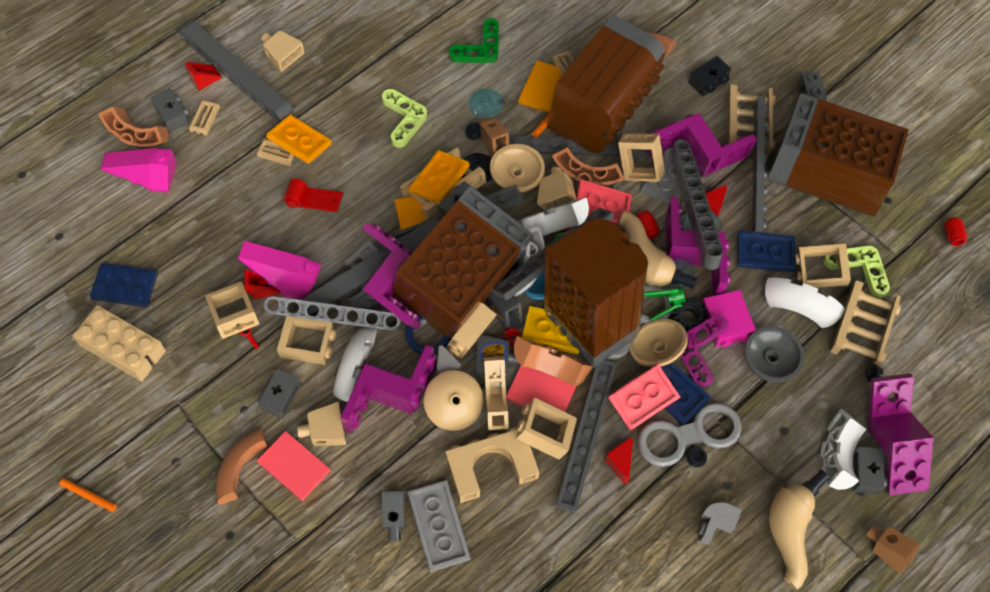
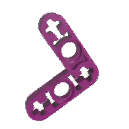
(695, 343)

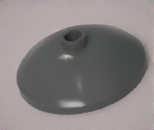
(780, 346)

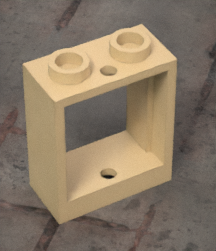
(641, 141)
(824, 250)
(227, 325)
(470, 331)
(284, 347)
(552, 447)

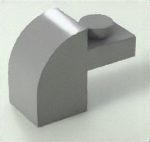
(721, 516)

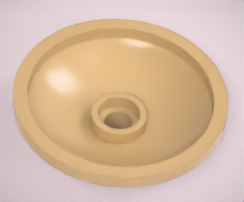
(517, 160)
(659, 342)
(439, 397)

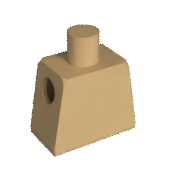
(282, 49)
(555, 189)
(324, 426)

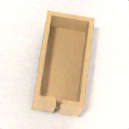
(119, 343)

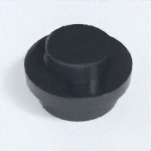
(473, 131)
(873, 371)
(696, 457)

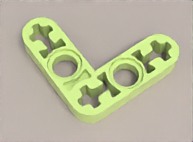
(409, 113)
(866, 263)

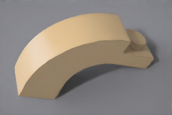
(495, 393)

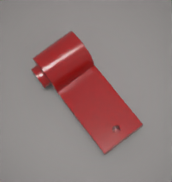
(301, 196)

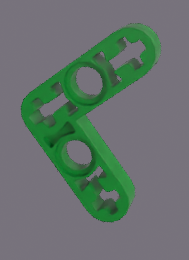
(482, 50)

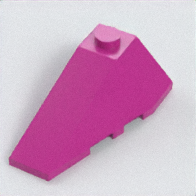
(145, 167)
(285, 271)

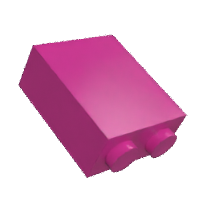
(734, 309)

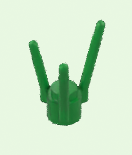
(675, 296)

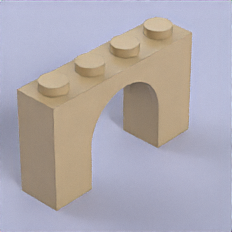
(462, 460)

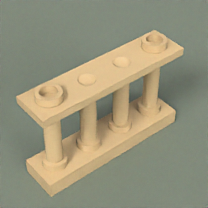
(733, 112)
(430, 209)
(846, 326)

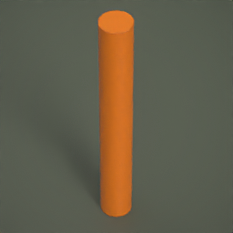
(541, 126)
(88, 494)

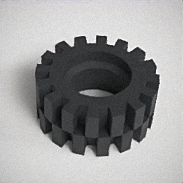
(693, 307)

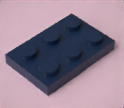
(766, 251)
(124, 285)
(691, 395)

